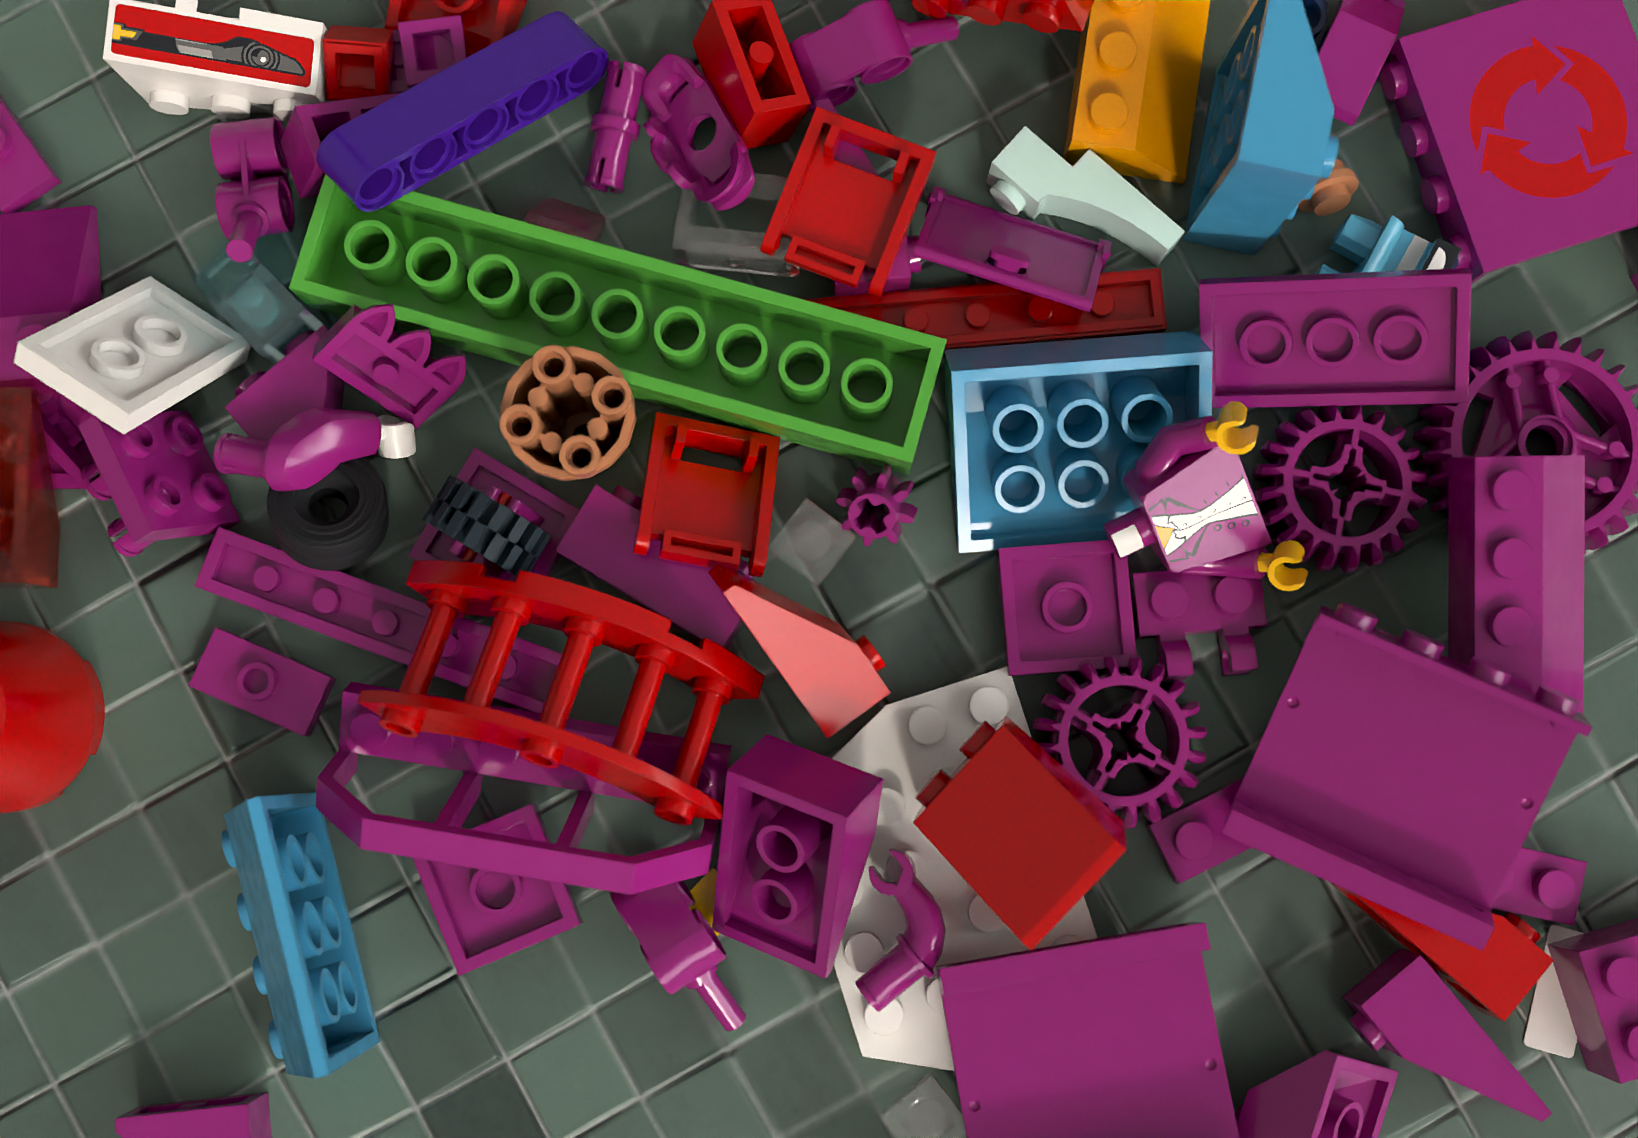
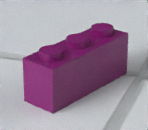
(603, 544)

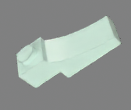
(1038, 180)

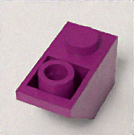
(286, 389)

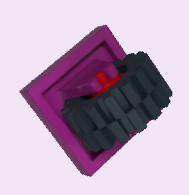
(494, 521)

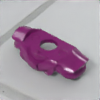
(678, 101)

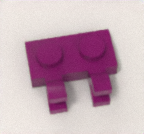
(1181, 604)

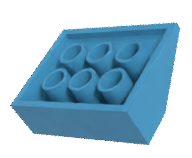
(1262, 132)
(1056, 428)
(300, 933)

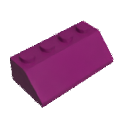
(1518, 567)

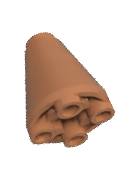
(557, 396)

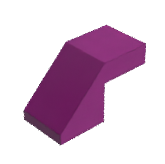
(1356, 52)

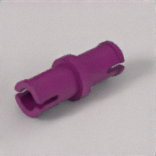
(615, 127)

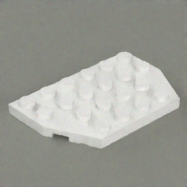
(906, 749)

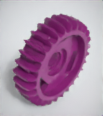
(1523, 395)

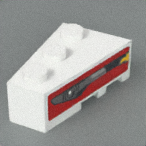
(215, 61)

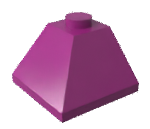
(1319, 1099)

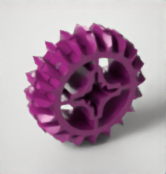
(1352, 439)
(1135, 713)

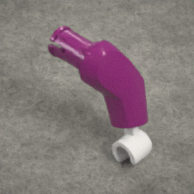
(313, 446)

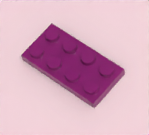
(1339, 338)

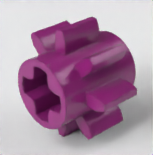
(878, 489)

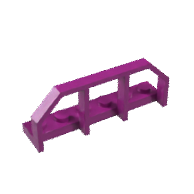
(450, 844)

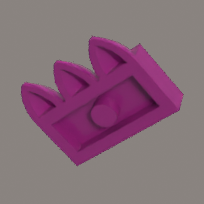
(388, 365)

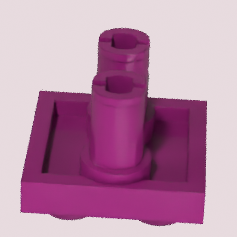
(157, 481)

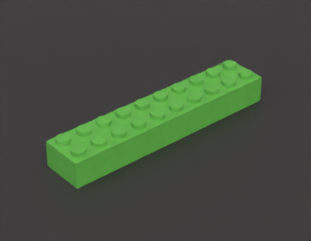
(669, 328)

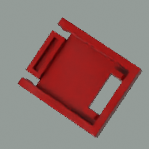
(843, 215)
(704, 510)

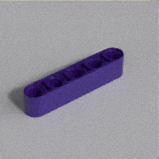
(461, 111)

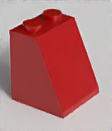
(1019, 829)

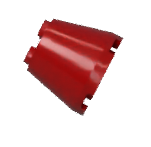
(47, 715)

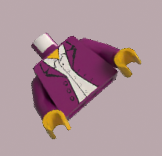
(1200, 506)

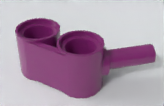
(863, 43)
(259, 192)
(680, 946)

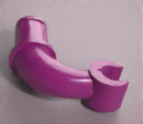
(918, 946)

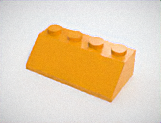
(1138, 86)

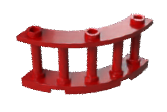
(587, 621)

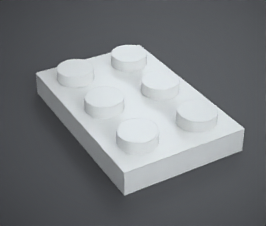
(133, 353)

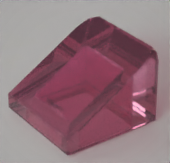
(567, 219)

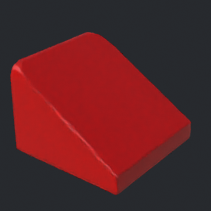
(357, 62)

